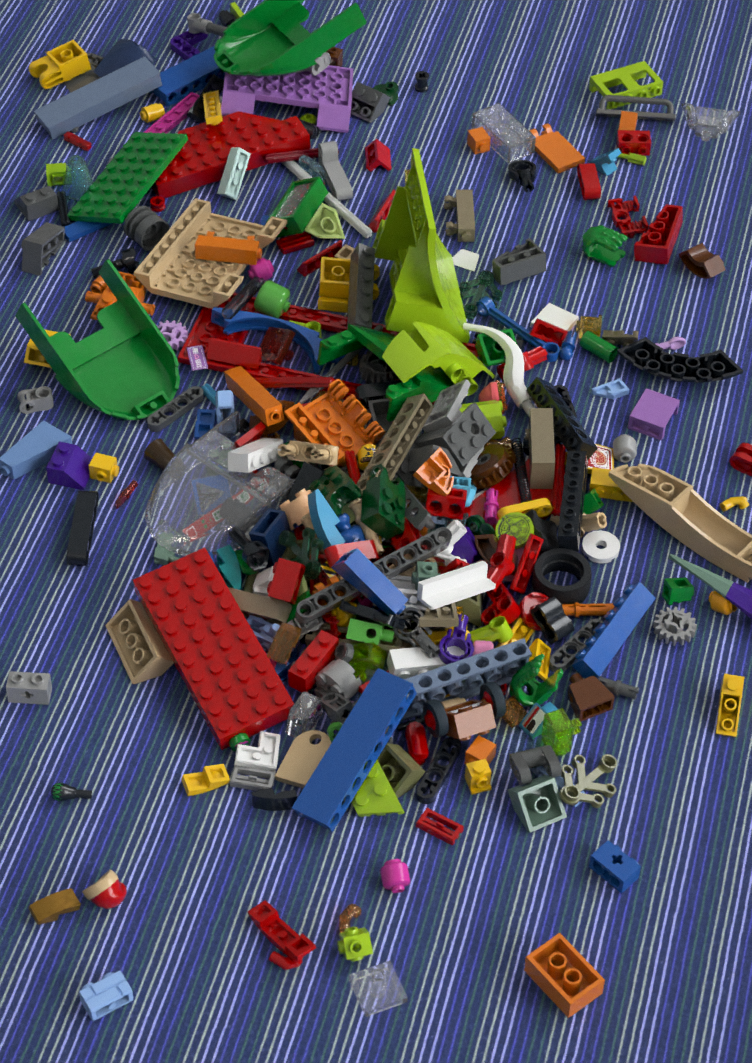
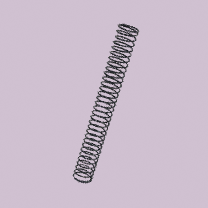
(245, 292)

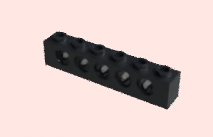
(564, 421)
(573, 500)

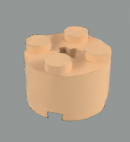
(297, 508)

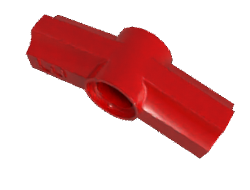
(531, 359)
(501, 561)

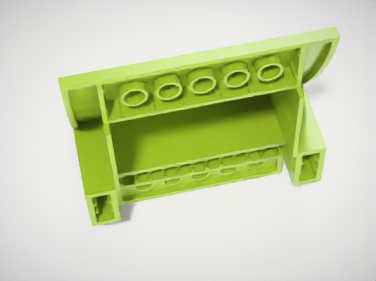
(422, 268)

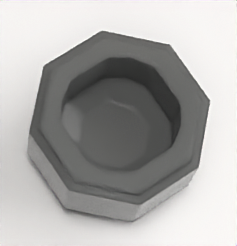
(344, 652)

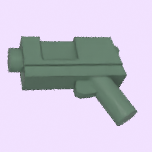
(163, 556)

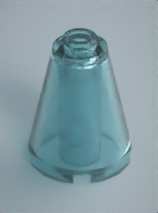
(77, 178)

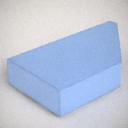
(611, 389)

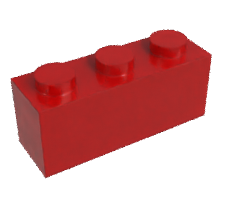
(312, 661)

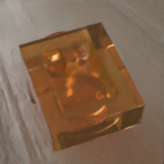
(514, 712)

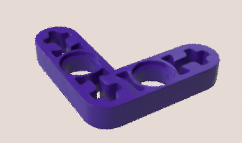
(181, 43)

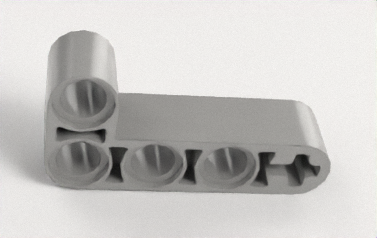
(334, 173)

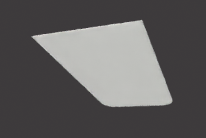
(466, 259)

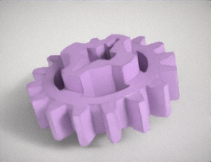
(174, 333)

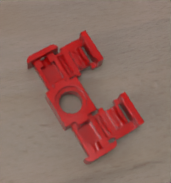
(622, 210)

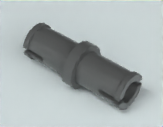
(619, 688)

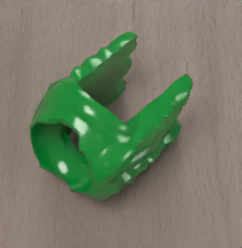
(603, 244)
(538, 691)

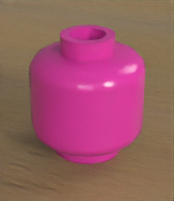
(263, 269)
(395, 875)

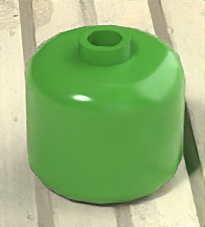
(272, 299)

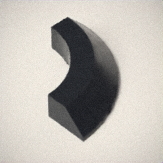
(678, 366)

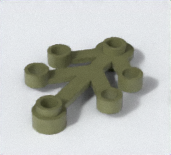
(571, 793)

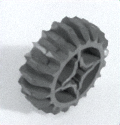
(375, 370)

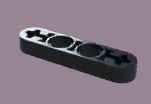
(437, 769)

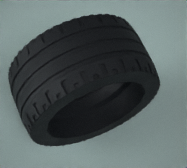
(567, 561)

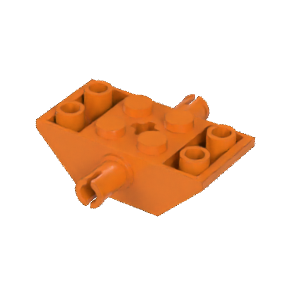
(108, 298)

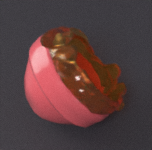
(494, 391)

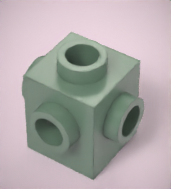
(424, 571)

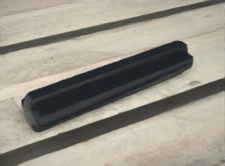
(63, 208)

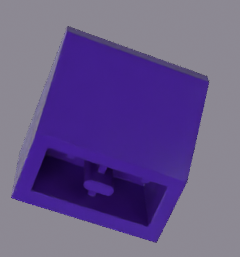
(466, 548)

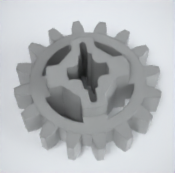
(674, 626)

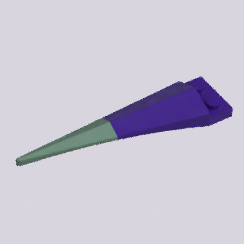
(733, 592)

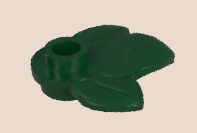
(390, 89)
(478, 526)

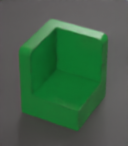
(592, 502)

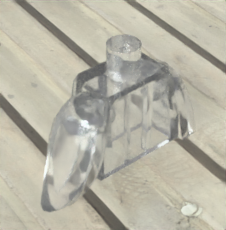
(708, 121)

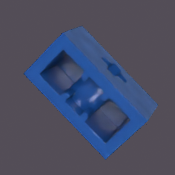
(615, 866)

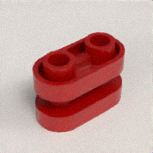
(742, 459)

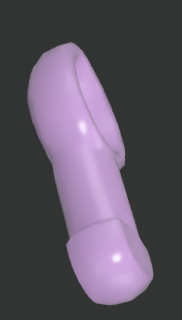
(674, 343)

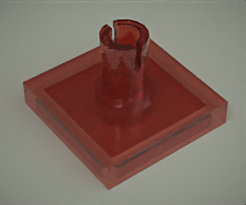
(276, 345)

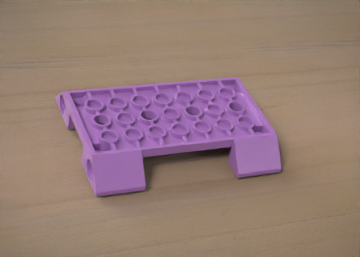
(327, 91)

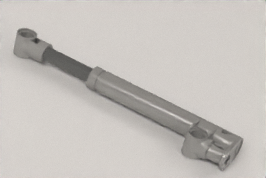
(197, 24)

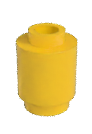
(152, 112)

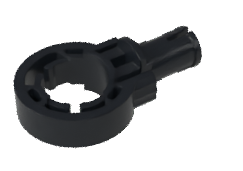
(526, 176)

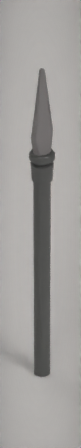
(345, 360)

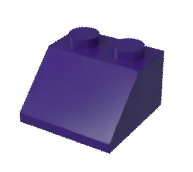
(69, 466)

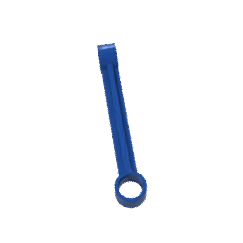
(487, 307)

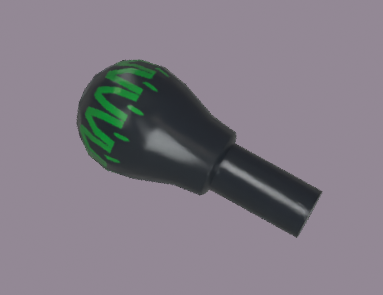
(63, 792)

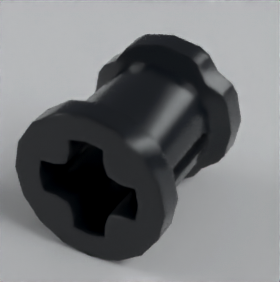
(421, 81)

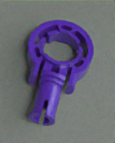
(456, 640)

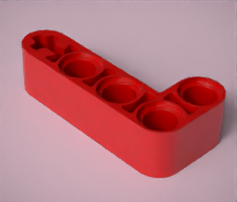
(502, 605)

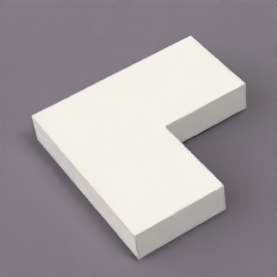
(261, 757)

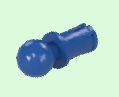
(568, 346)

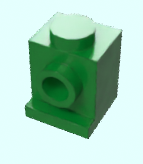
(677, 590)

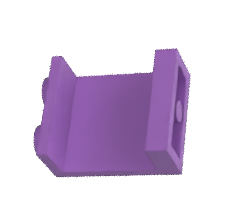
(653, 414)

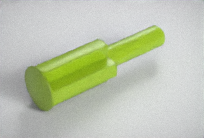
(634, 158)

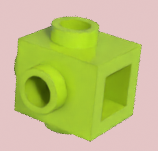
(355, 943)

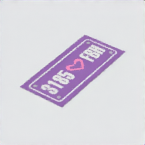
(197, 357)

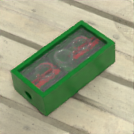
(299, 205)

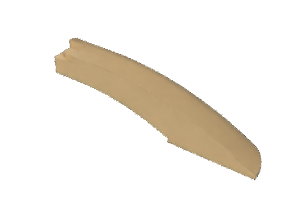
(687, 517)

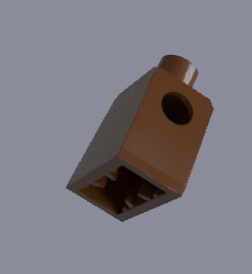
(588, 697)

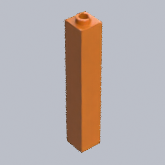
(254, 396)

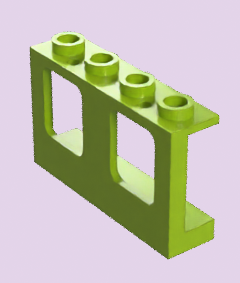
(627, 77)

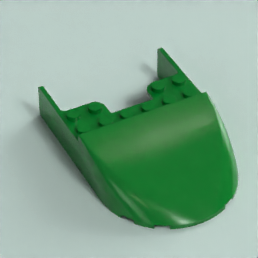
(275, 43)
(119, 369)

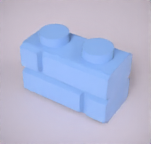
(106, 995)

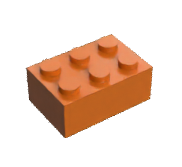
(564, 975)

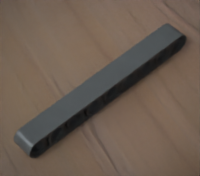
(396, 558)

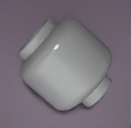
(624, 448)

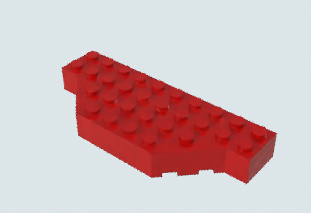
(208, 148)

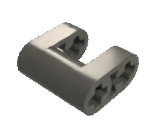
(535, 757)

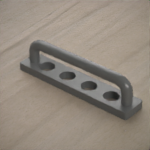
(669, 116)
(423, 517)

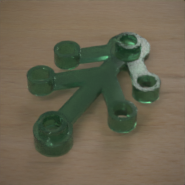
(484, 280)
(312, 565)

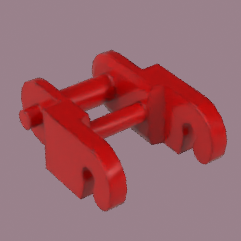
(333, 624)

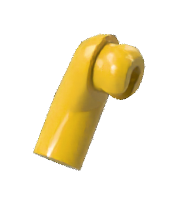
(733, 501)

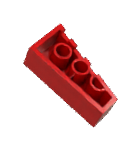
(659, 240)

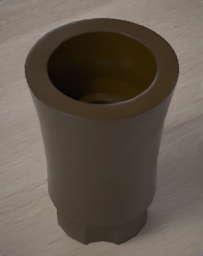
(158, 453)

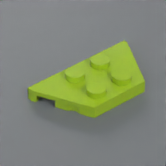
(376, 795)

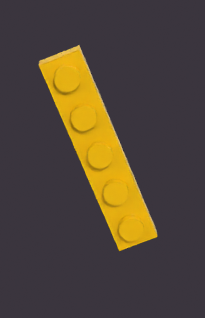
(212, 108)

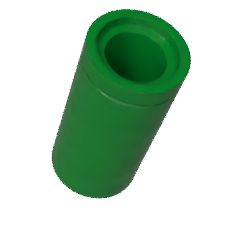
(598, 346)

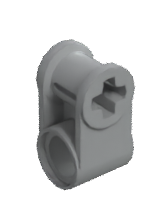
(37, 399)

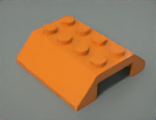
(336, 423)

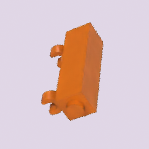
(227, 249)

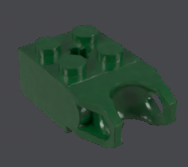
(336, 488)
(383, 504)

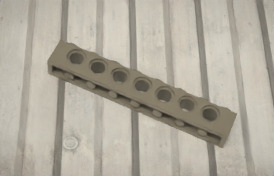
(399, 437)

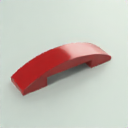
(279, 933)

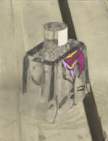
(307, 710)

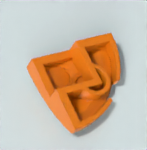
(436, 473)

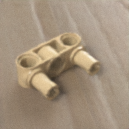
(303, 452)

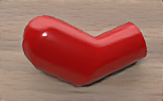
(284, 962)

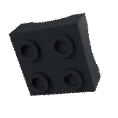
(546, 530)

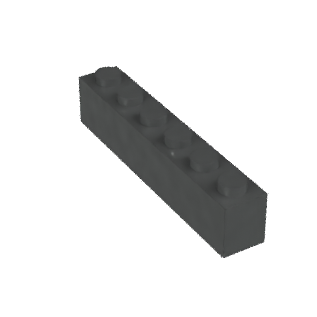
(361, 286)

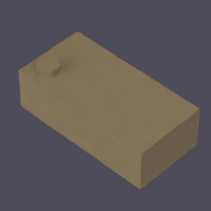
(541, 448)

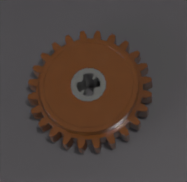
(492, 465)

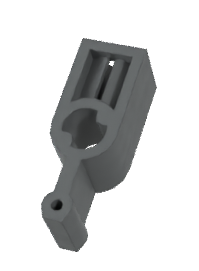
(334, 705)

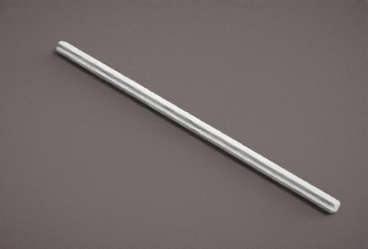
(330, 200)

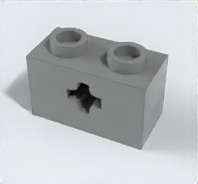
(29, 688)

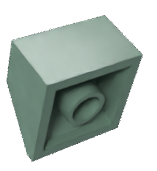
(537, 803)

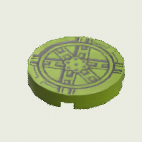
(515, 525)

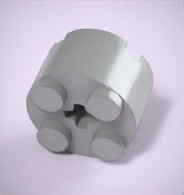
(338, 677)

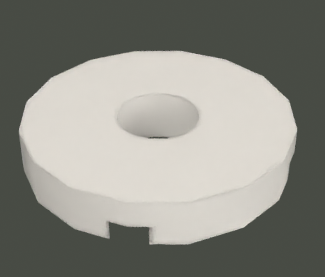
(604, 539)

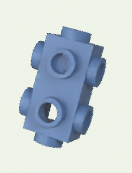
(263, 631)

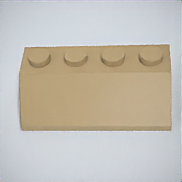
(138, 643)

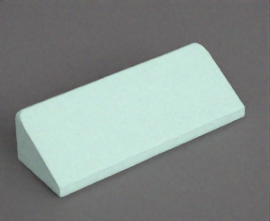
(233, 173)

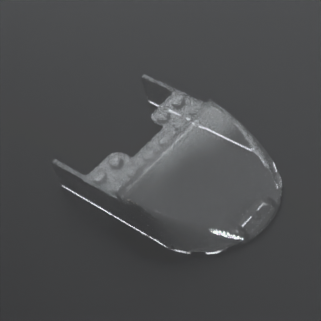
(202, 500)

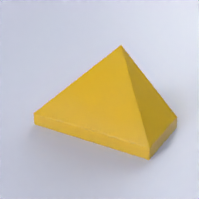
(539, 647)

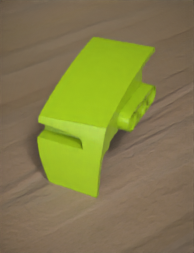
(433, 347)

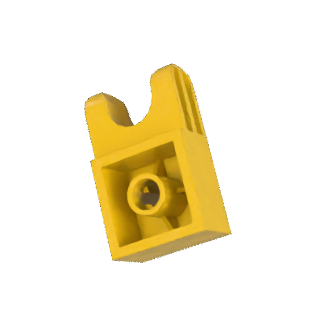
(60, 65)
(335, 278)

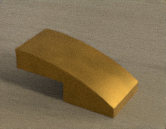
(53, 905)

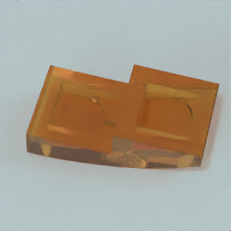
(283, 643)

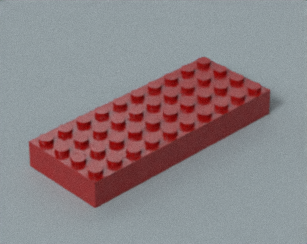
(213, 647)

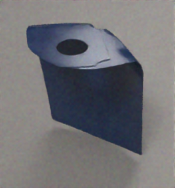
(120, 55)

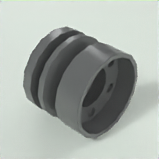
(145, 227)

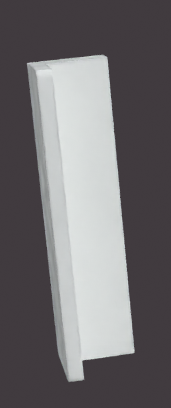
(454, 585)

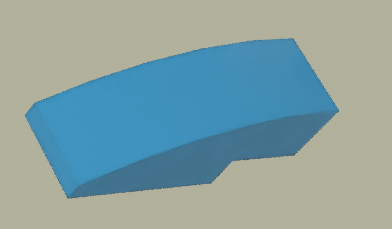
(324, 520)

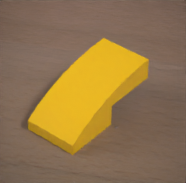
(201, 782)

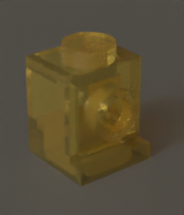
(590, 324)

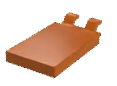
(556, 149)

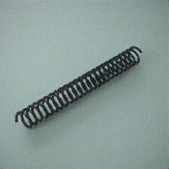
(526, 486)

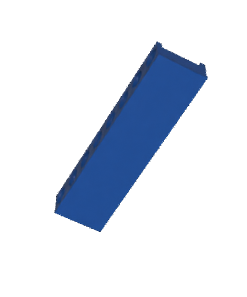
(185, 75)
(353, 748)

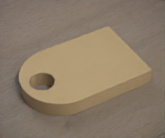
(303, 758)

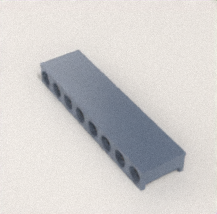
(99, 97)
(467, 675)

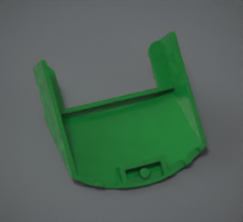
(428, 381)

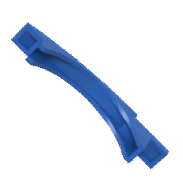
(243, 320)

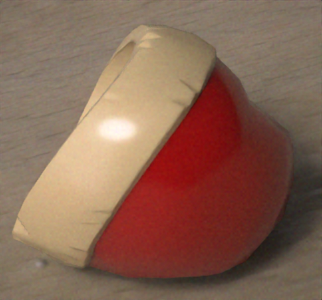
(107, 891)

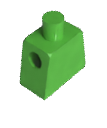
(360, 631)

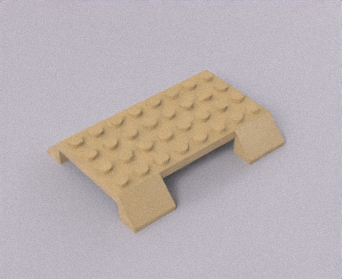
(176, 273)

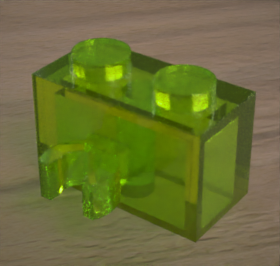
(367, 657)
(559, 731)

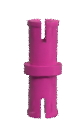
(491, 506)

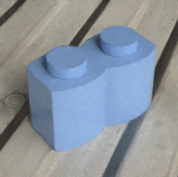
(224, 404)

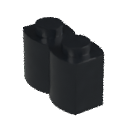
(552, 620)

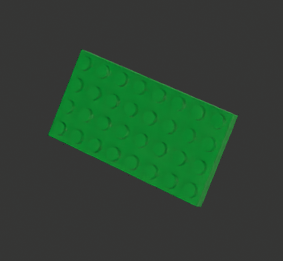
(127, 177)

